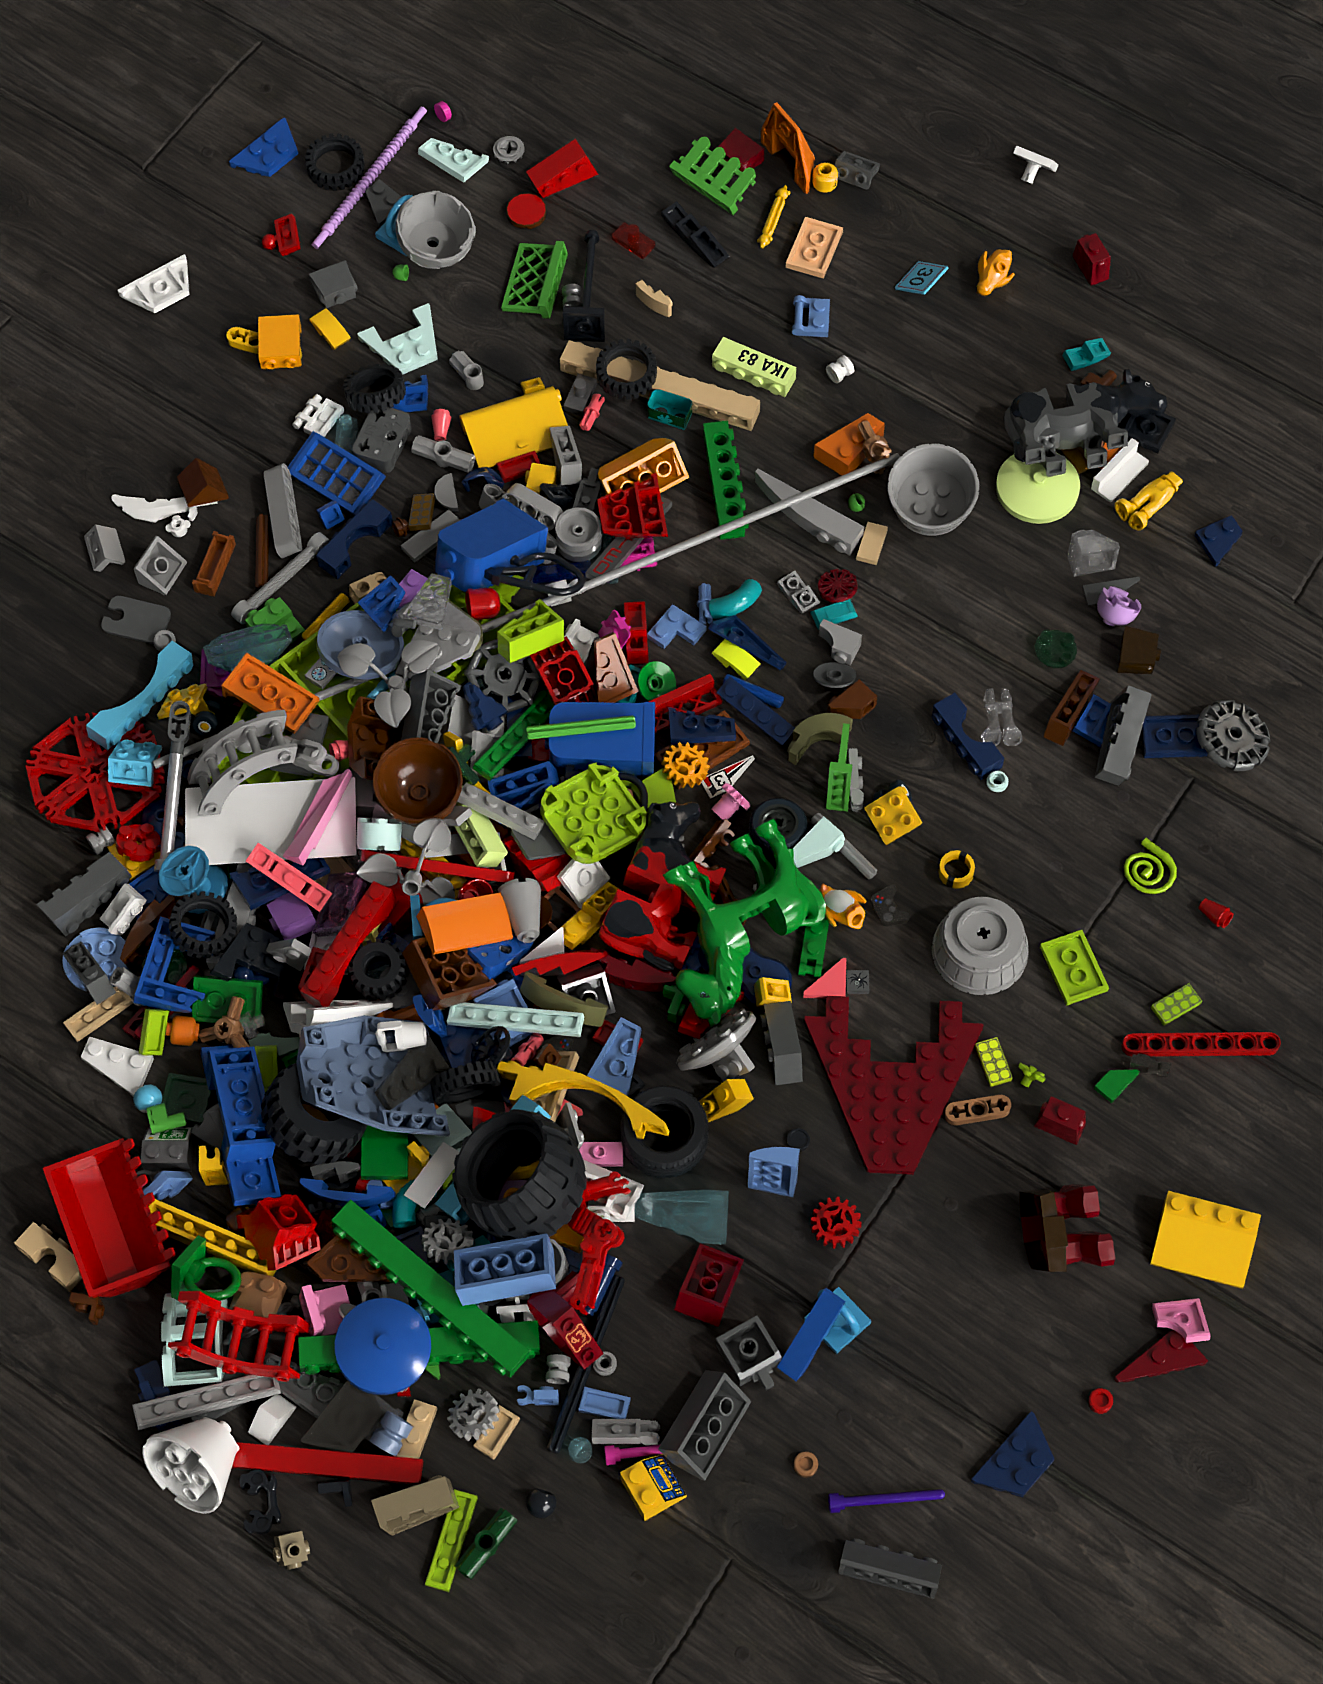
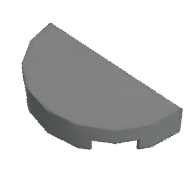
(445, 493)

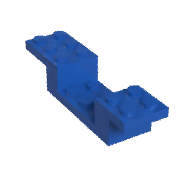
(245, 1143)

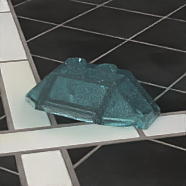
(261, 641)

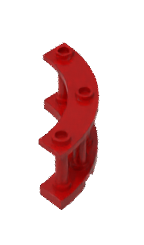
(239, 1318)

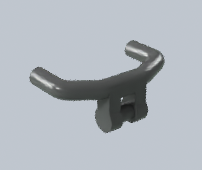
(401, 625)

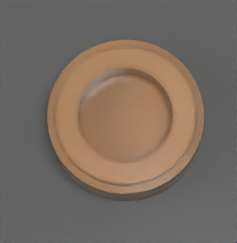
(805, 1464)

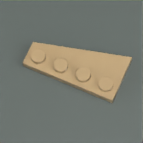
(552, 1101)

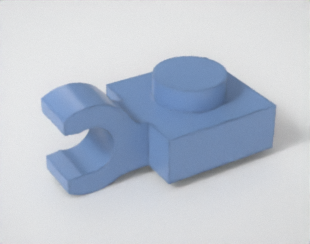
(544, 1396)

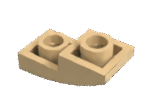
(655, 301)

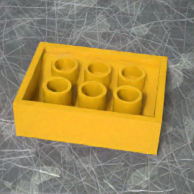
(1205, 1239)

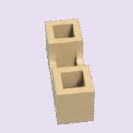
(38, 1242)

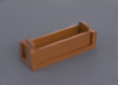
(214, 564)

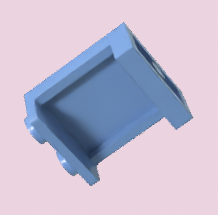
(505, 994)

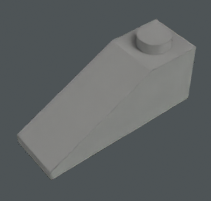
(566, 455)

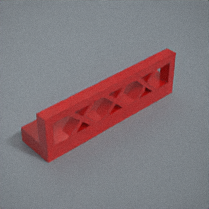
(683, 695)

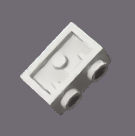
(580, 638)
(123, 910)

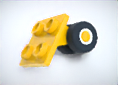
(206, 712)
(893, 812)

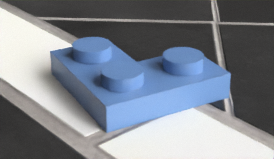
(675, 623)

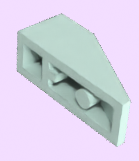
(818, 843)

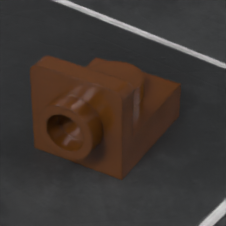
(545, 1055)
(83, 1304)

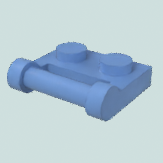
(818, 317)

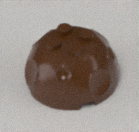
(417, 781)

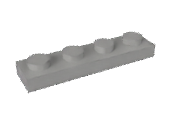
(500, 811)

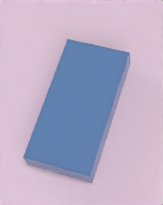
(604, 1404)

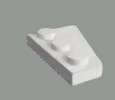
(118, 1063)

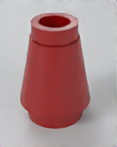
(1217, 913)

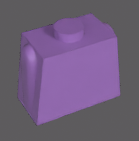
(291, 916)

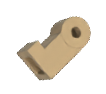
(365, 585)

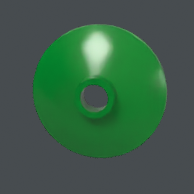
(662, 677)

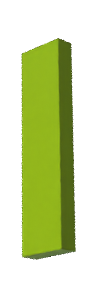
(451, 1542)

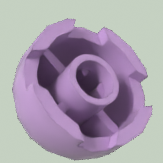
(1117, 607)

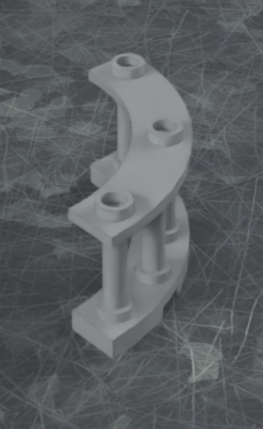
(225, 744)

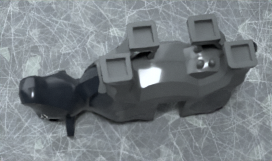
(1085, 422)

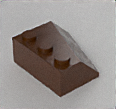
(445, 977)

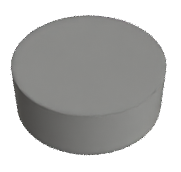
(162, 639)

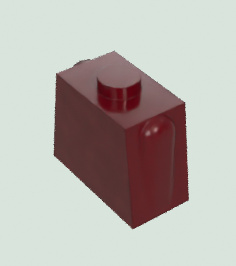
(743, 148)
(1092, 258)
(1061, 1120)

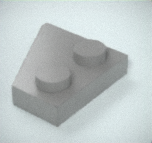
(290, 952)

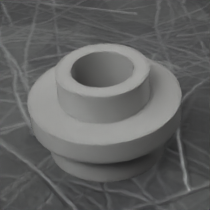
(607, 1356)

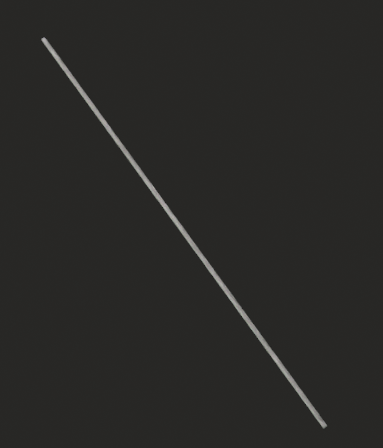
(620, 571)

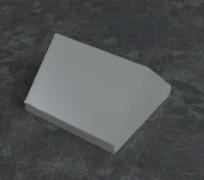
(159, 566)

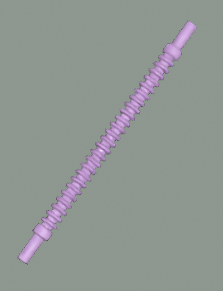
(388, 153)

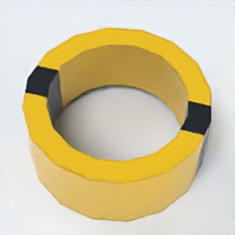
(956, 883)

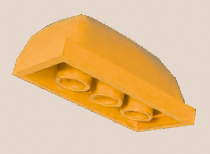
(652, 457)

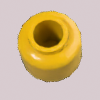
(825, 177)

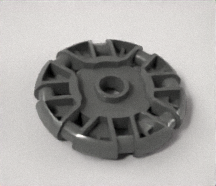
(1227, 744)

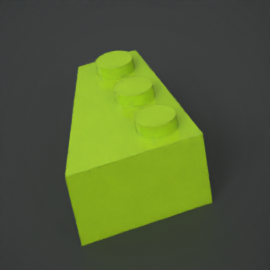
(530, 633)

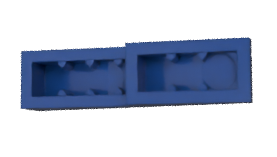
(811, 1334)

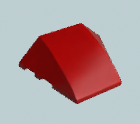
(634, 511)

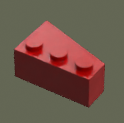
(562, 169)

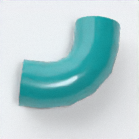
(736, 601)
(404, 1209)

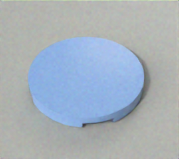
(104, 948)

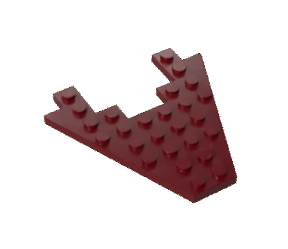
(892, 1104)

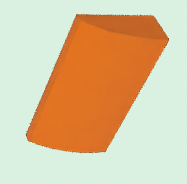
(465, 923)

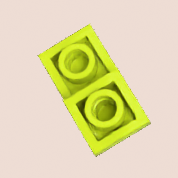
(736, 657)

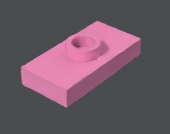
(603, 1153)

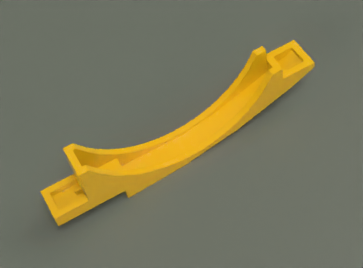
(535, 1083)

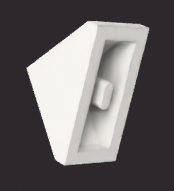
(271, 1418)

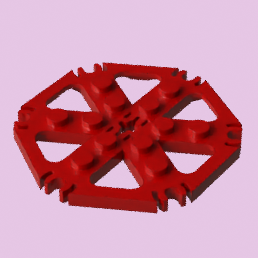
(81, 779)

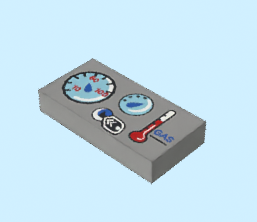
(320, 674)

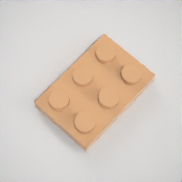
(814, 247)

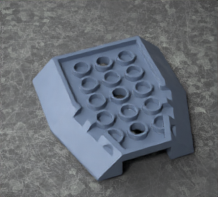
(346, 1056)

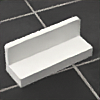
(1119, 472)

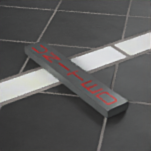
(618, 551)

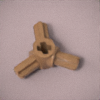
(874, 447)
(228, 1028)

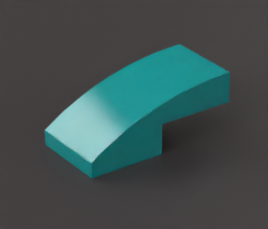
(1088, 354)

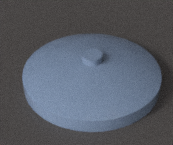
(353, 628)

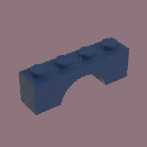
(370, 521)
(981, 756)

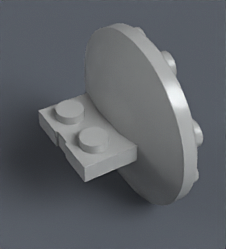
(721, 1047)

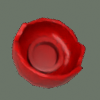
(474, 888)

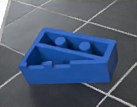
(524, 786)

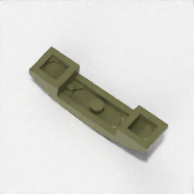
(548, 998)

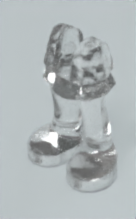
(1011, 734)

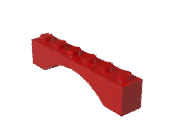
(369, 913)

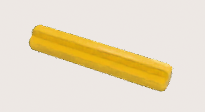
(334, 608)

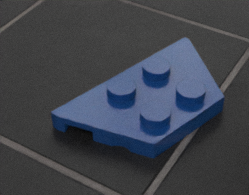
(268, 151)

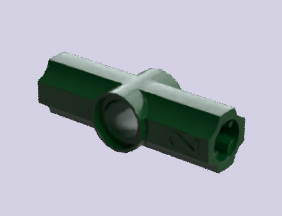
(476, 1556)

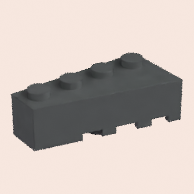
(85, 894)

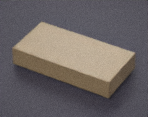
(872, 543)
(496, 1438)

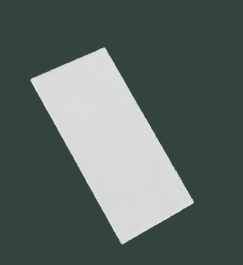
(269, 817)

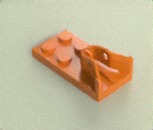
(269, 691)

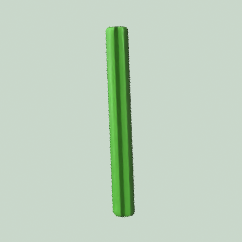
(581, 727)

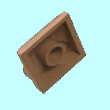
(259, 1293)

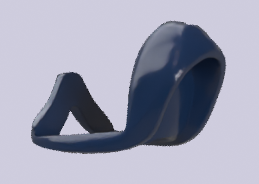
(490, 475)

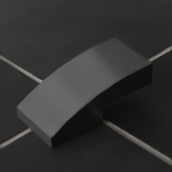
(342, 1169)

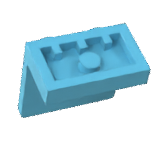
(133, 763)

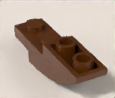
(143, 931)

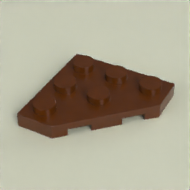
(342, 1264)

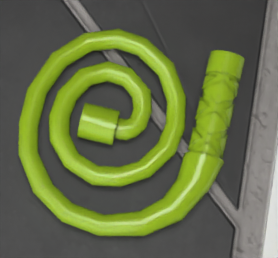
(1147, 872)

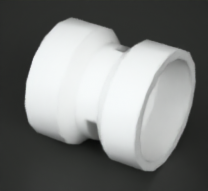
(841, 368)

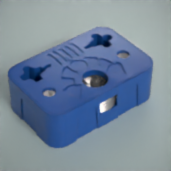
(499, 956)

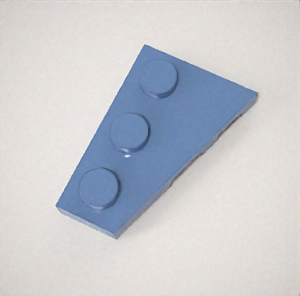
(618, 1057)

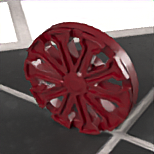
(837, 586)

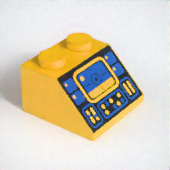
(652, 1486)

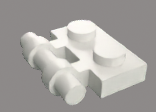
(323, 418)

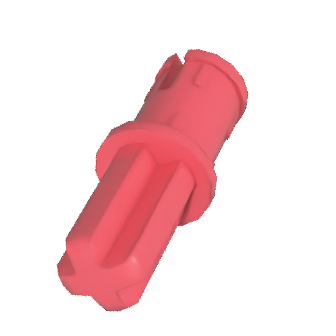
(591, 412)

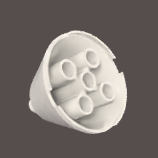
(193, 1462)

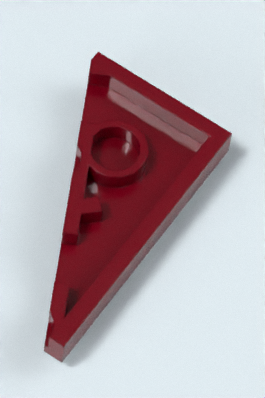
(1166, 1355)

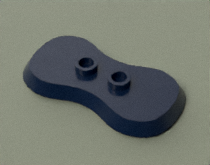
(755, 967)

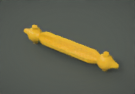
(773, 217)

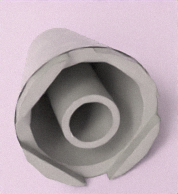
(523, 907)

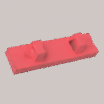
(289, 877)

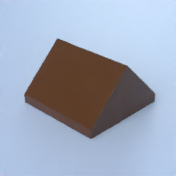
(201, 484)

